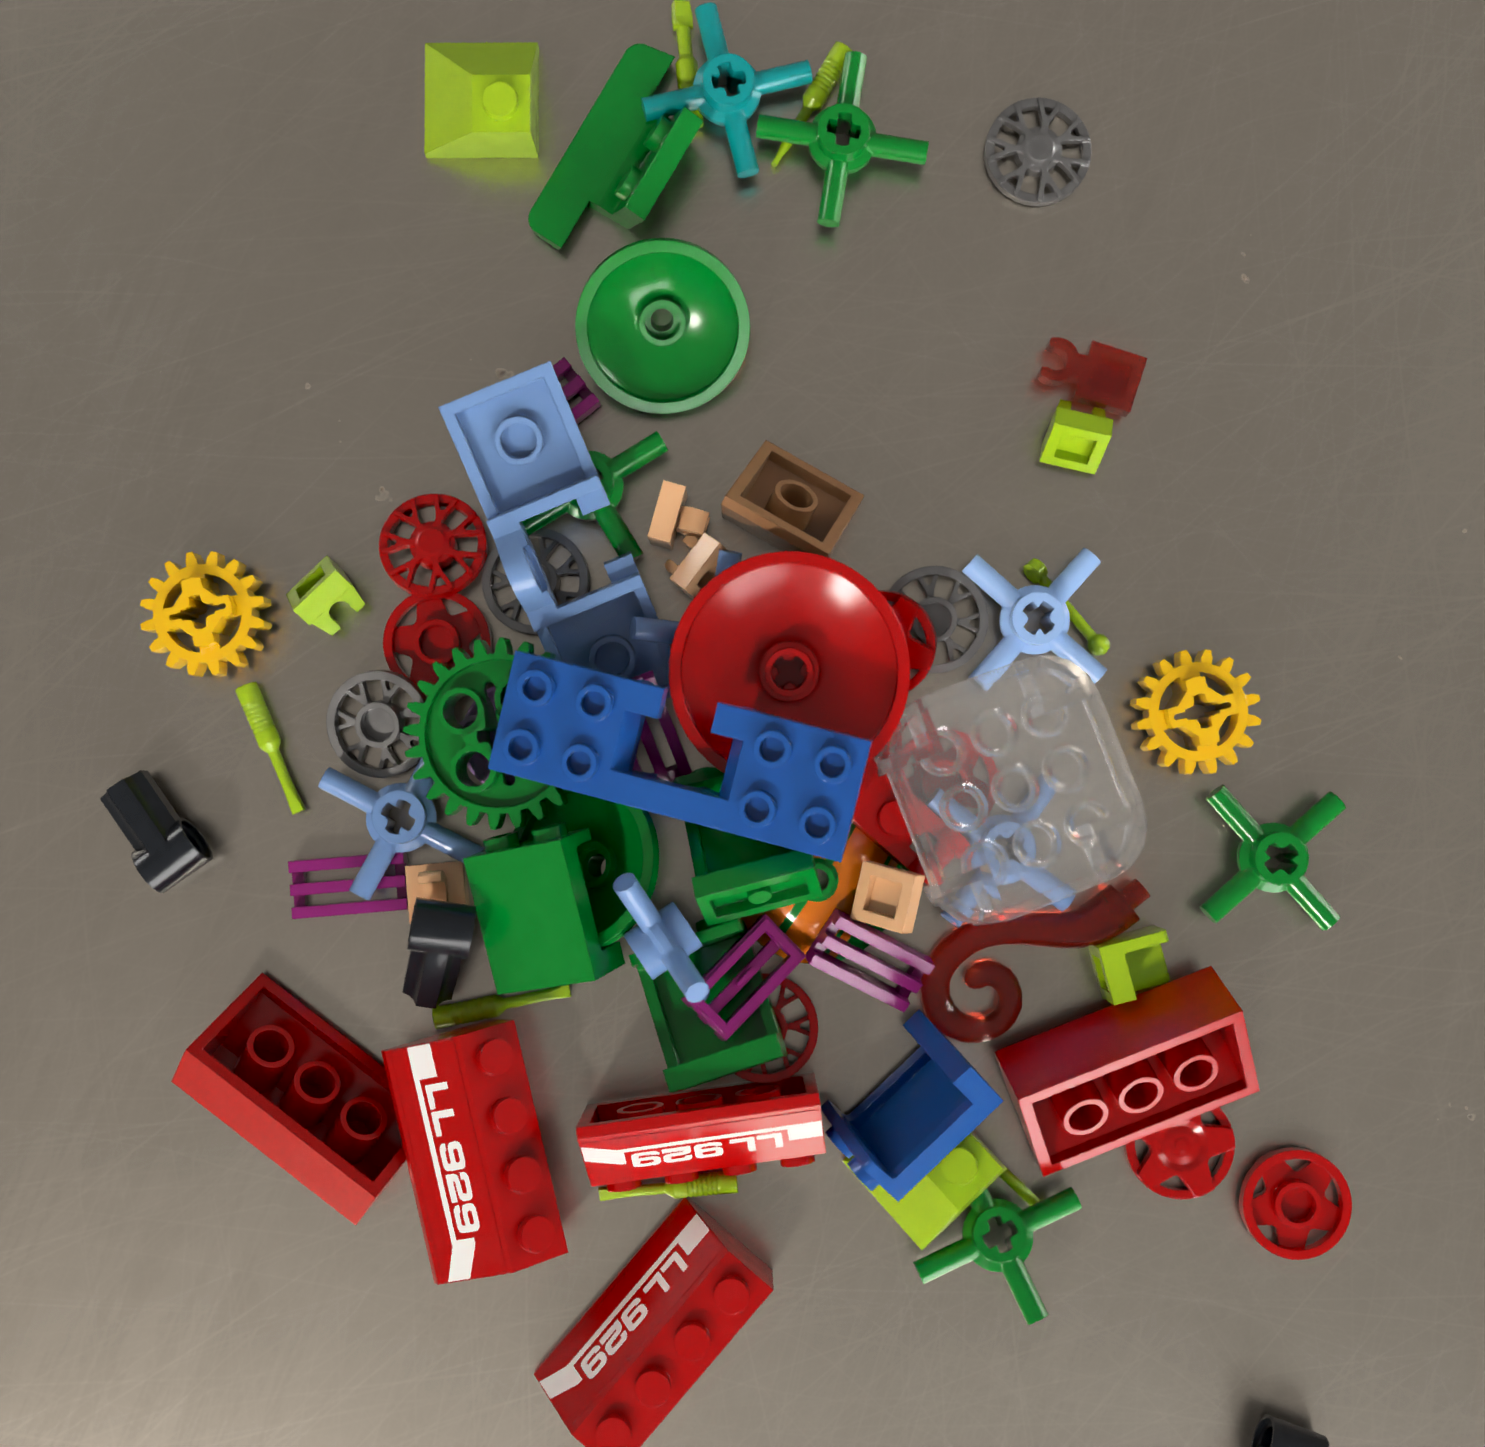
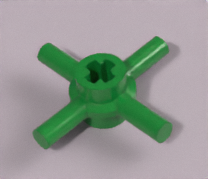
(842, 119)
(613, 472)
(1292, 857)
(1018, 1245)

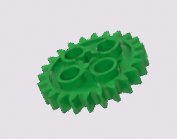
(449, 746)

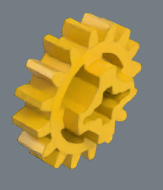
(214, 636)
(1192, 690)

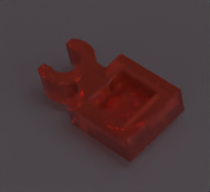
(1102, 376)

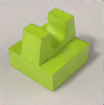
(1076, 438)
(319, 591)

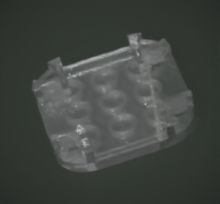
(1014, 790)

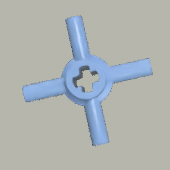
(1055, 618)

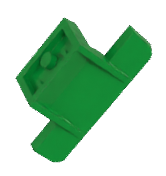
(616, 156)

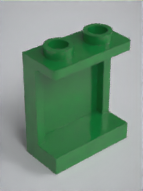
(740, 873)
(537, 911)
(689, 1045)

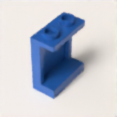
(913, 1114)

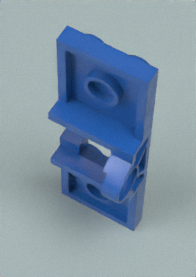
(583, 733)

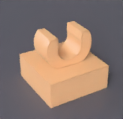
(674, 517)
(697, 566)
(438, 882)
(887, 897)

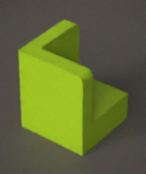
(1130, 963)

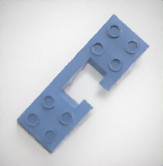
(525, 460)

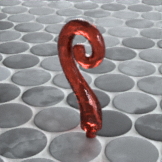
(1089, 924)

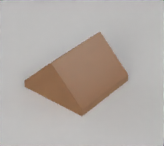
(790, 503)

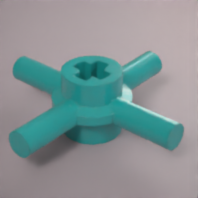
(740, 78)

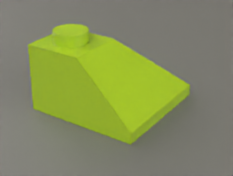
(482, 100)
(943, 1191)

